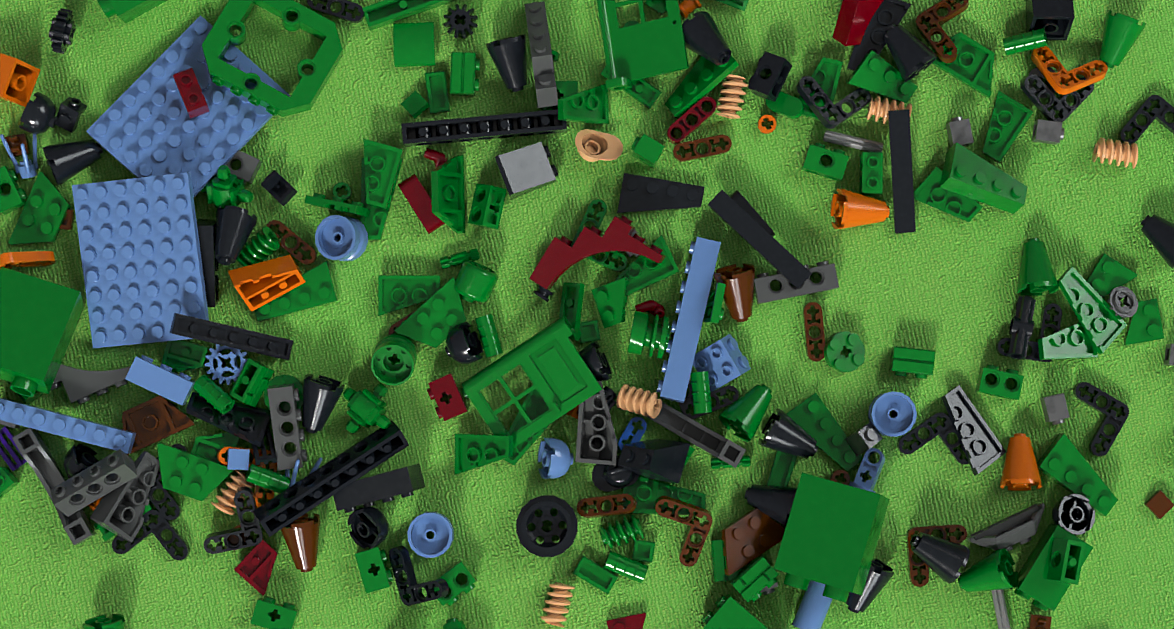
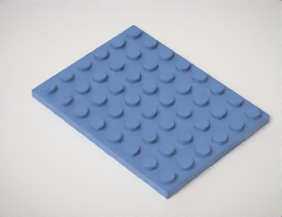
(152, 129)
(139, 257)

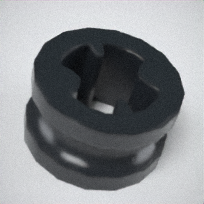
(543, 293)

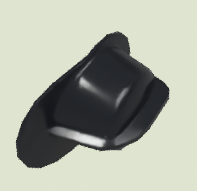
(612, 477)

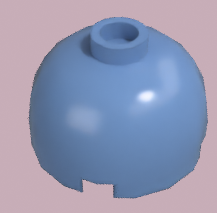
(554, 457)

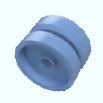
(341, 238)
(880, 414)
(442, 530)

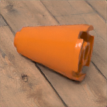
(855, 209)
(1020, 465)

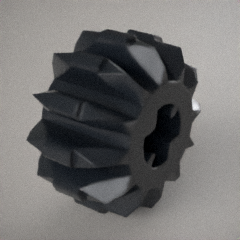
(460, 13)

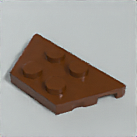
(154, 422)
(749, 538)

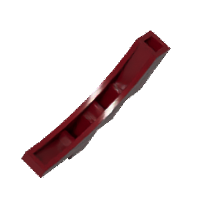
(853, 20)
(617, 237)

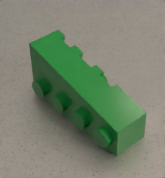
(981, 181)
(1071, 471)

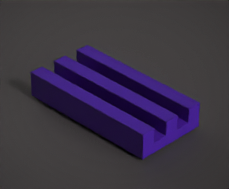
(13, 467)

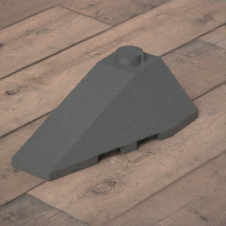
(596, 432)
(123, 508)

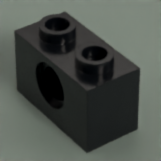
(770, 87)

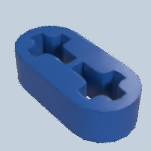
(628, 431)

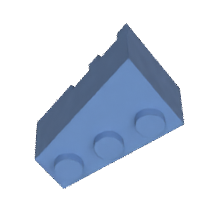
(160, 379)

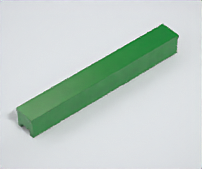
(390, 11)

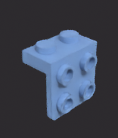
(722, 361)

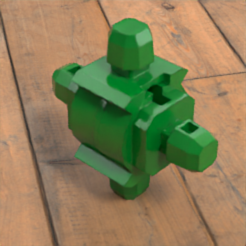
(226, 189)
(366, 408)

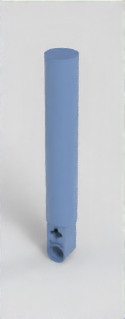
(814, 605)

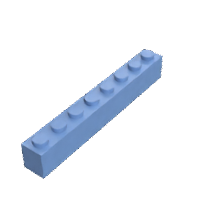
(690, 319)
(66, 425)

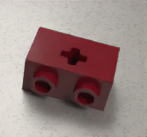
(191, 93)
(456, 406)

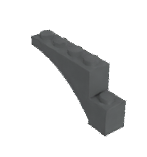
(541, 54)
(83, 383)
(700, 435)

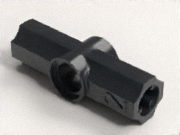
(1021, 327)

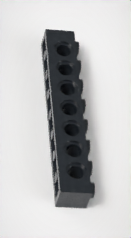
(482, 128)
(330, 478)

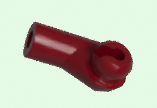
(438, 157)
(652, 307)

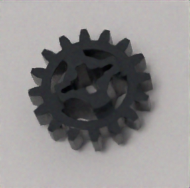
(62, 31)

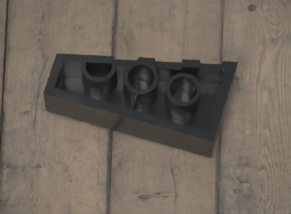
(379, 487)

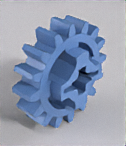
(220, 370)

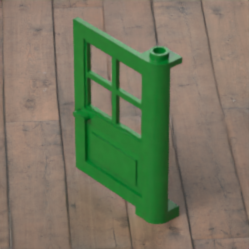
(641, 48)
(553, 369)

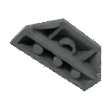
(1010, 530)

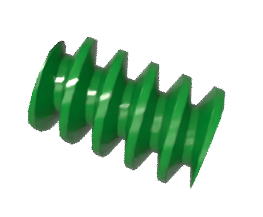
(259, 248)
(621, 531)

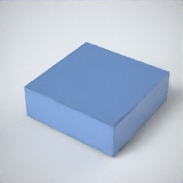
(238, 459)

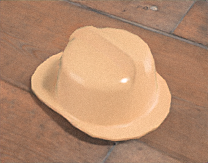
(598, 145)

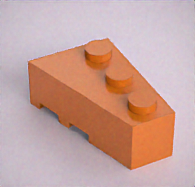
(266, 280)

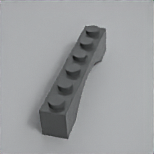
(42, 462)

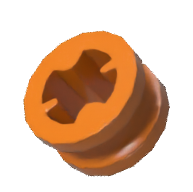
(770, 119)

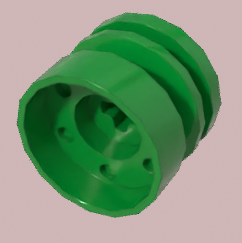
(648, 334)
(391, 370)

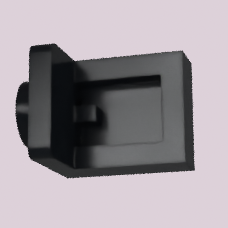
(70, 113)
(278, 188)

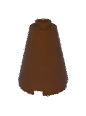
(738, 289)
(303, 541)

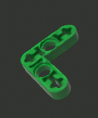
(590, 210)

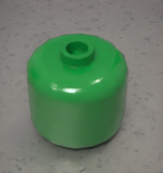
(475, 282)

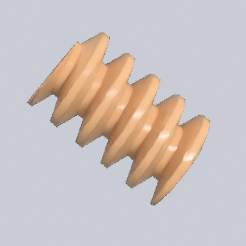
(731, 96)
(881, 109)
(1116, 151)
(639, 401)
(226, 501)
(557, 603)

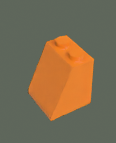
(16, 80)

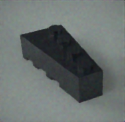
(210, 264)

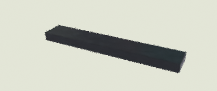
(901, 171)
(759, 239)
(231, 336)

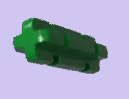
(459, 258)
(717, 463)

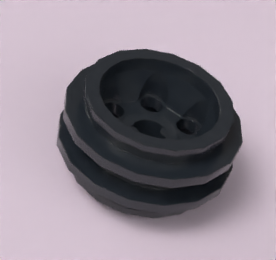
(528, 538)

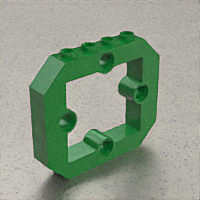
(274, 101)

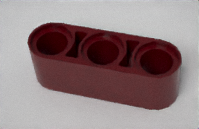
(695, 111)
(420, 203)

